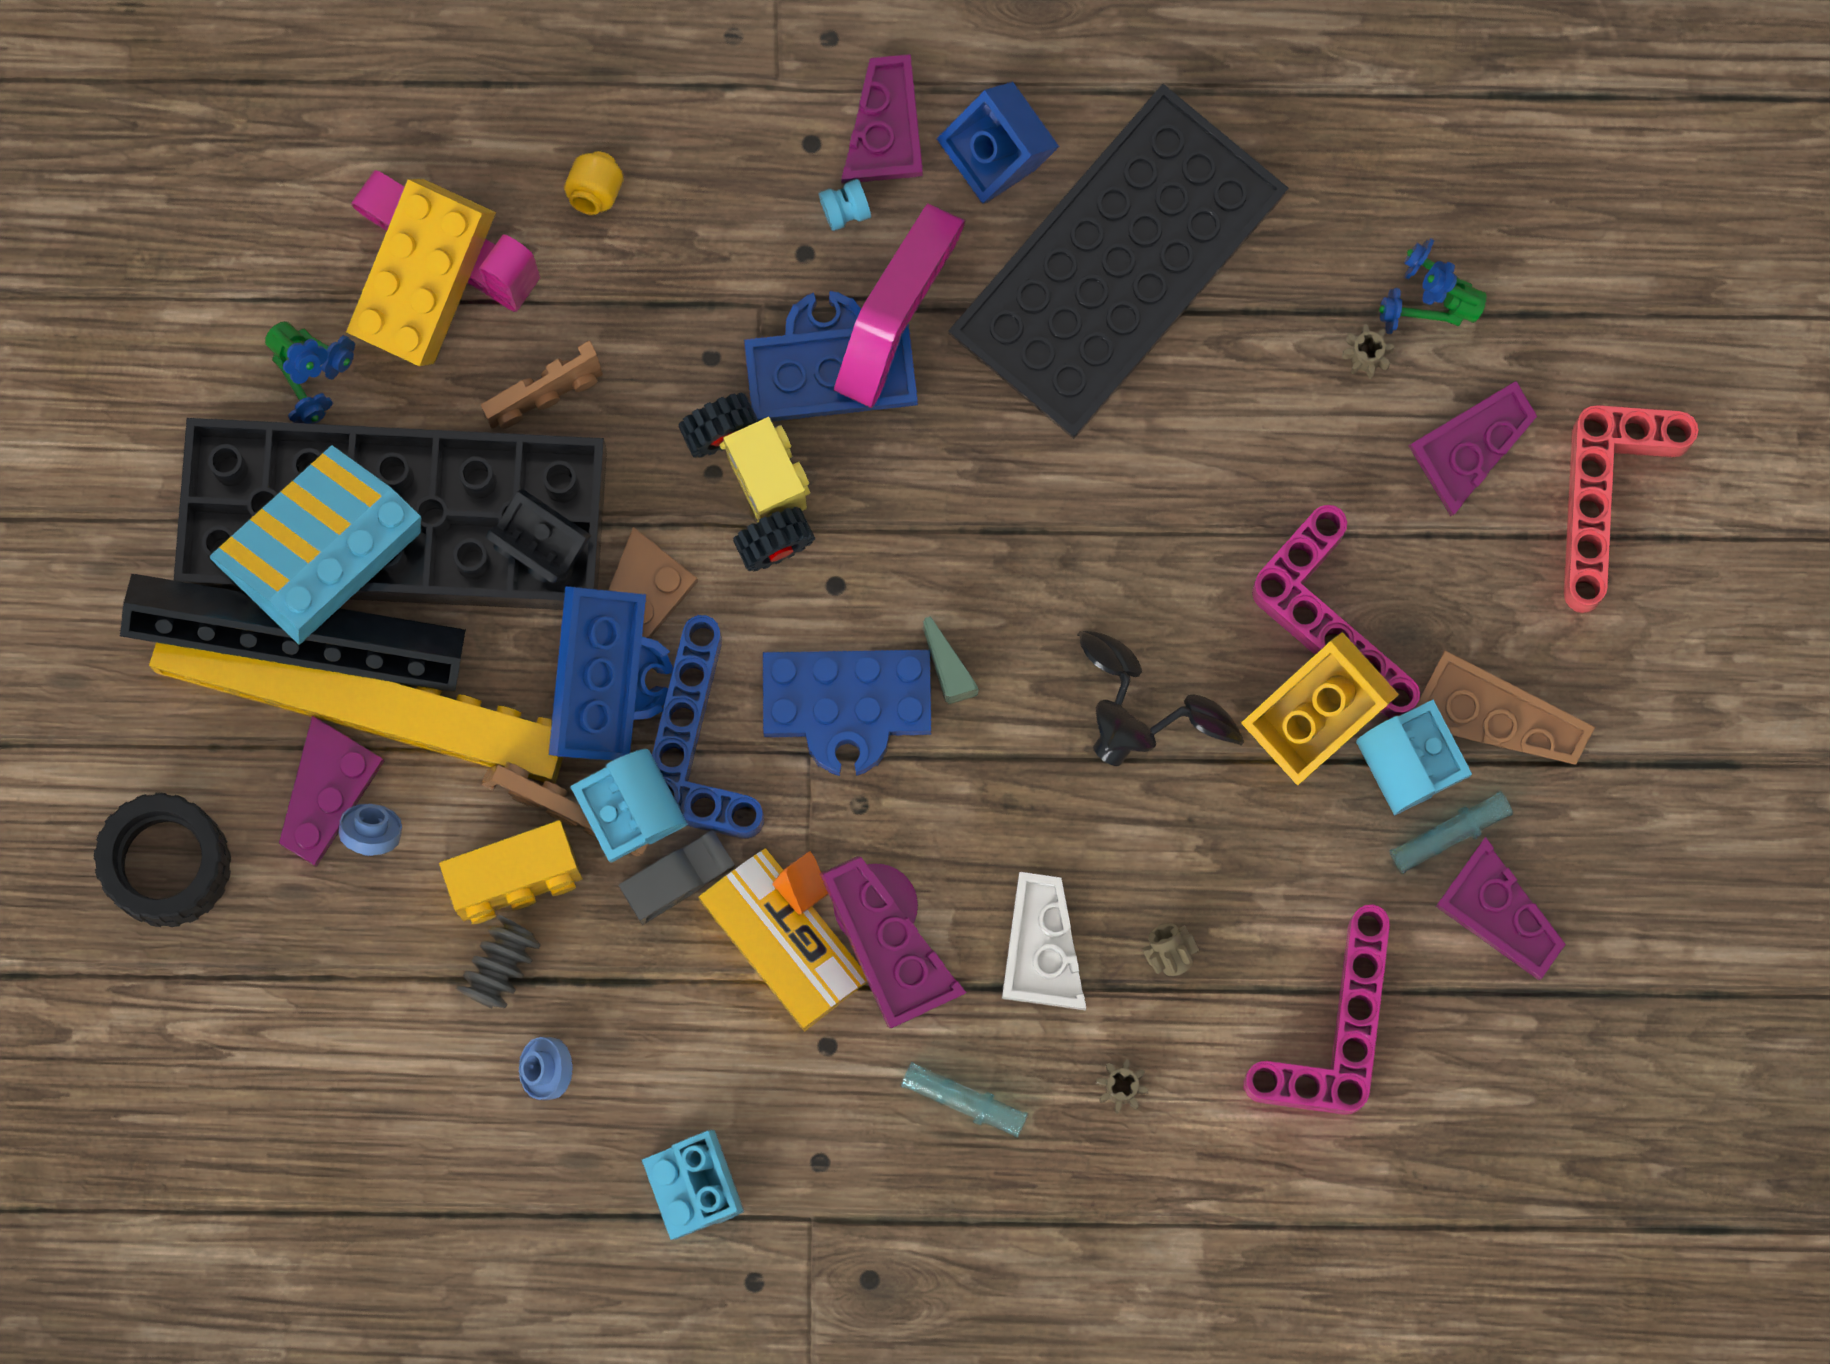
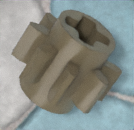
(1376, 344)
(1170, 949)
(1120, 1098)

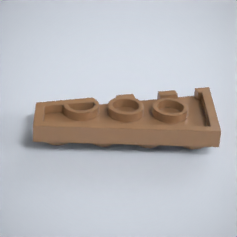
(1502, 715)
(548, 795)

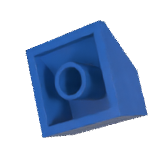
(997, 141)

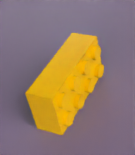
(420, 272)

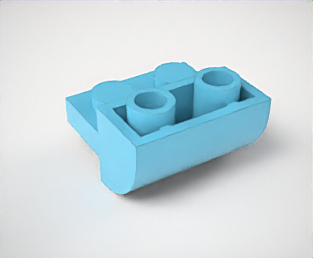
(1413, 757)
(628, 804)
(693, 1185)

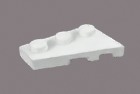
(1041, 946)

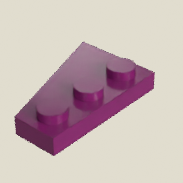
(886, 125)
(327, 783)
(1500, 913)

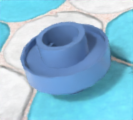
(370, 829)
(545, 1068)

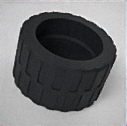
(127, 824)

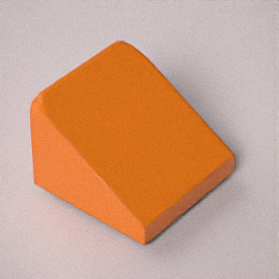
(801, 883)

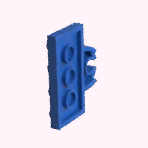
(798, 371)
(603, 674)
(846, 700)

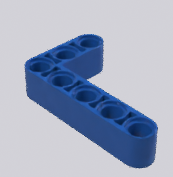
(687, 737)

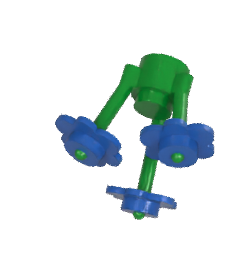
(1439, 286)
(301, 356)

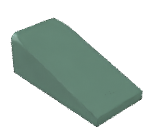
(951, 673)

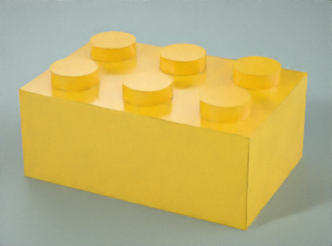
(1319, 708)
(511, 872)

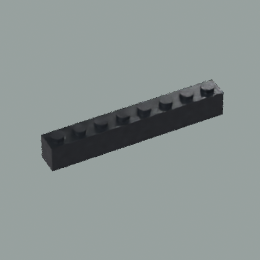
(343, 644)

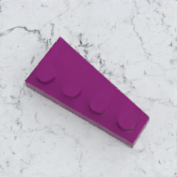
(893, 955)

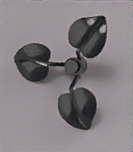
(1123, 732)

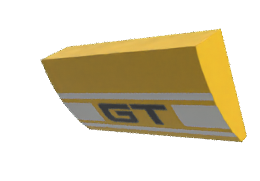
(790, 952)

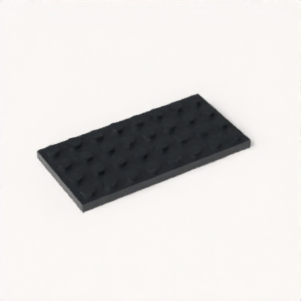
(1118, 261)

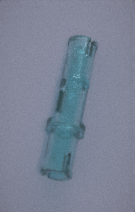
(1451, 832)
(965, 1100)

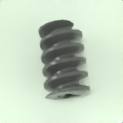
(499, 963)

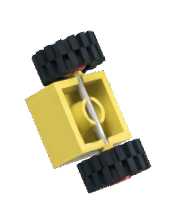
(764, 470)

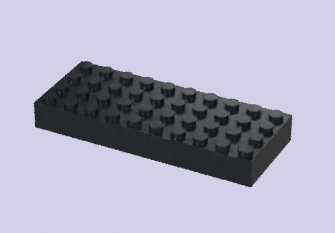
(448, 477)

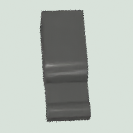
(676, 877)

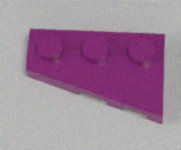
(1470, 445)

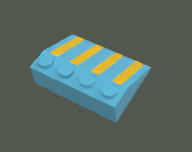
(318, 542)

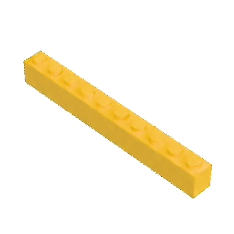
(374, 707)

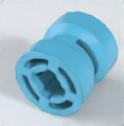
(845, 205)

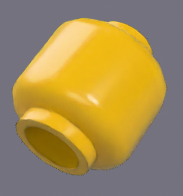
(593, 183)

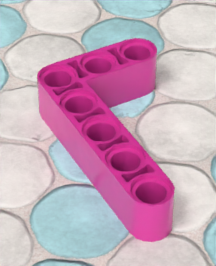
(501, 271)
(894, 304)
(1326, 620)
(1346, 1030)

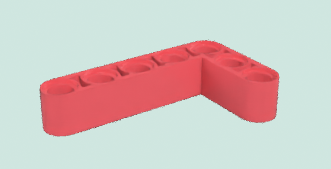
(1599, 489)

